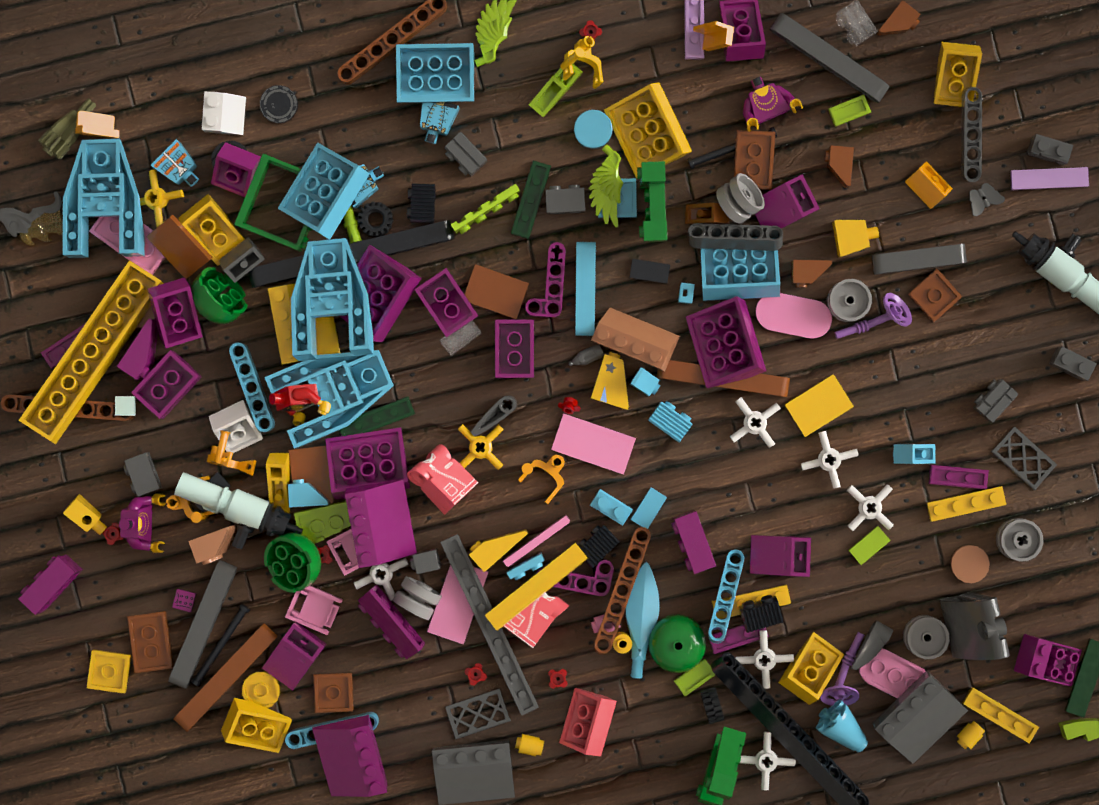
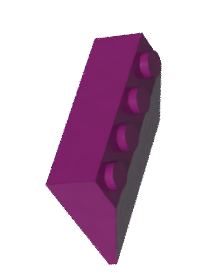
(388, 289)
(725, 343)
(366, 460)
(380, 522)
(391, 621)
(351, 758)

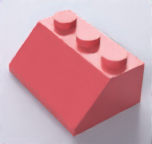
(587, 722)

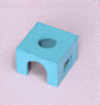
(690, 291)

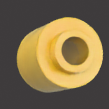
(622, 636)
(970, 735)
(529, 745)

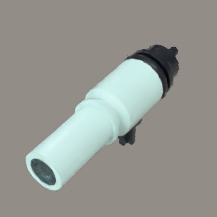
(1060, 267)
(238, 507)

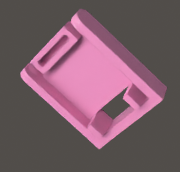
(346, 540)
(317, 609)

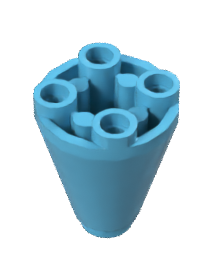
(842, 727)

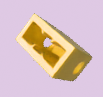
(852, 236)
(79, 509)

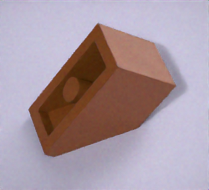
(900, 20)
(840, 163)
(706, 214)
(807, 271)

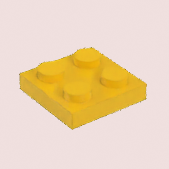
(108, 671)

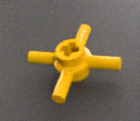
(162, 197)
(488, 447)

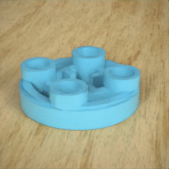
(593, 129)

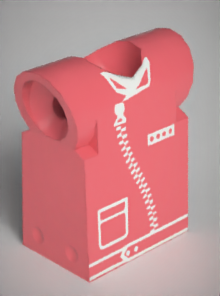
(442, 479)
(536, 618)

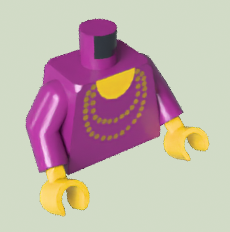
(767, 103)
(137, 523)

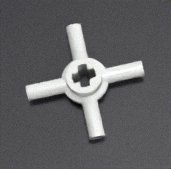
(753, 429)
(832, 453)
(863, 501)
(389, 569)
(764, 650)
(767, 752)

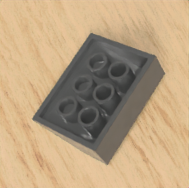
(919, 717)
(473, 772)

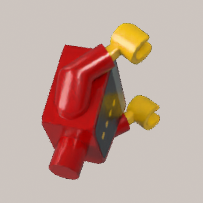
(298, 398)

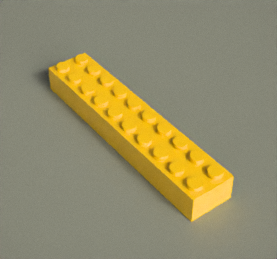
(90, 353)

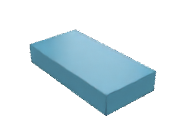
(648, 508)

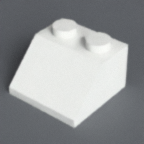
(223, 113)
(240, 424)

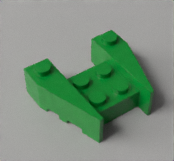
(653, 180)
(722, 768)

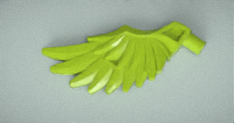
(493, 29)
(607, 186)

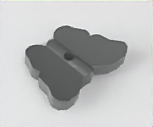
(991, 197)

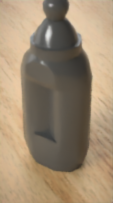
(587, 356)

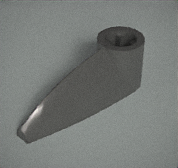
(494, 415)
(874, 641)

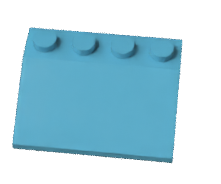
(435, 72)
(323, 190)
(739, 273)

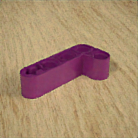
(551, 280)
(592, 580)

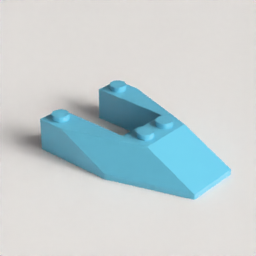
(101, 187)
(329, 287)
(342, 380)

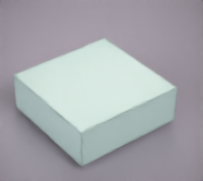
(125, 406)

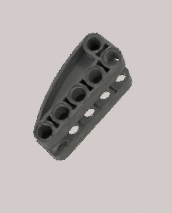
(972, 627)

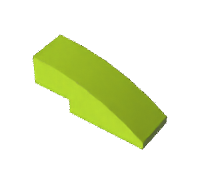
(554, 91)
(1077, 727)

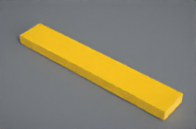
(536, 586)

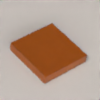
(934, 295)
(333, 692)

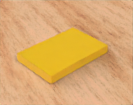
(819, 405)

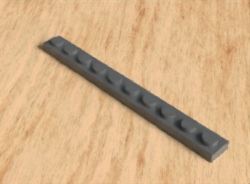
(496, 639)

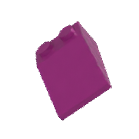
(748, 33)
(446, 302)
(141, 353)

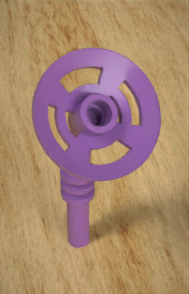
(892, 313)
(838, 690)

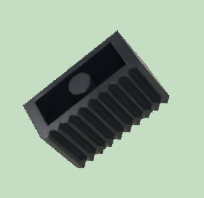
(422, 203)
(598, 545)
(760, 613)

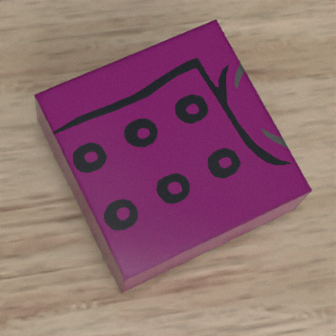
(184, 600)

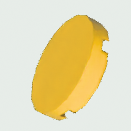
(261, 689)

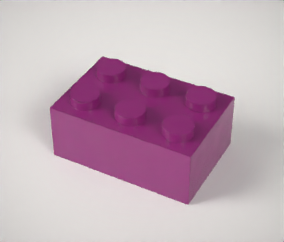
(175, 312)
(514, 348)
(166, 384)
(693, 542)
(49, 583)

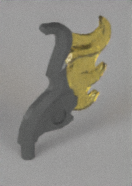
(35, 224)

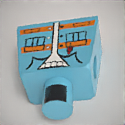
(177, 164)

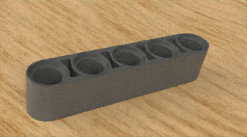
(976, 143)
(743, 233)
(919, 259)

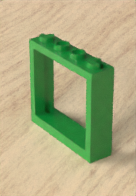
(250, 199)

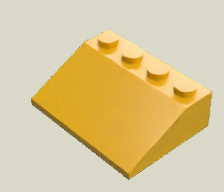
(647, 127)
(281, 310)

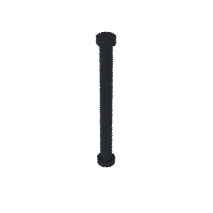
(715, 154)
(220, 645)

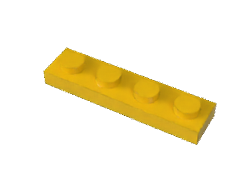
(966, 503)
(781, 593)
(1000, 715)

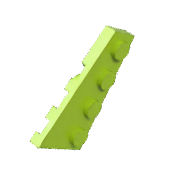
(508, 195)
(323, 521)

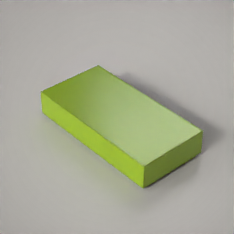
(849, 110)
(869, 545)
(694, 678)

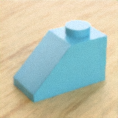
(645, 382)
(914, 453)
(305, 494)

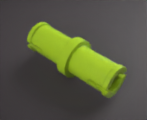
(351, 226)

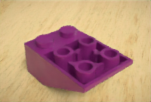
(787, 204)
(780, 555)
(294, 655)
(1047, 660)

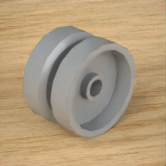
(740, 198)
(838, 297)
(1030, 543)
(418, 596)
(930, 647)

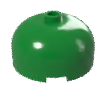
(211, 303)
(292, 562)
(667, 633)

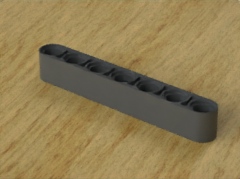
(829, 57)
(203, 624)

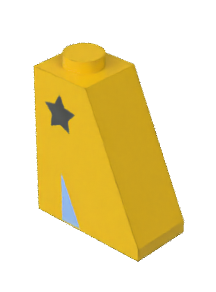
(611, 382)

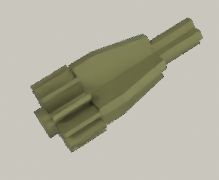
(62, 134)

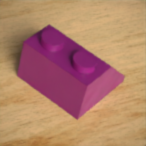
(234, 169)

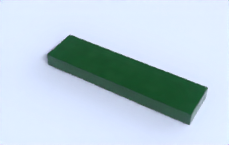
(531, 199)
(380, 417)
(1085, 680)

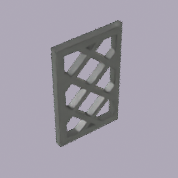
(1039, 455)
(491, 723)

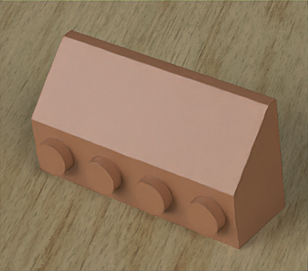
(635, 339)
(213, 545)

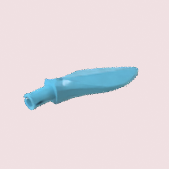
(642, 616)

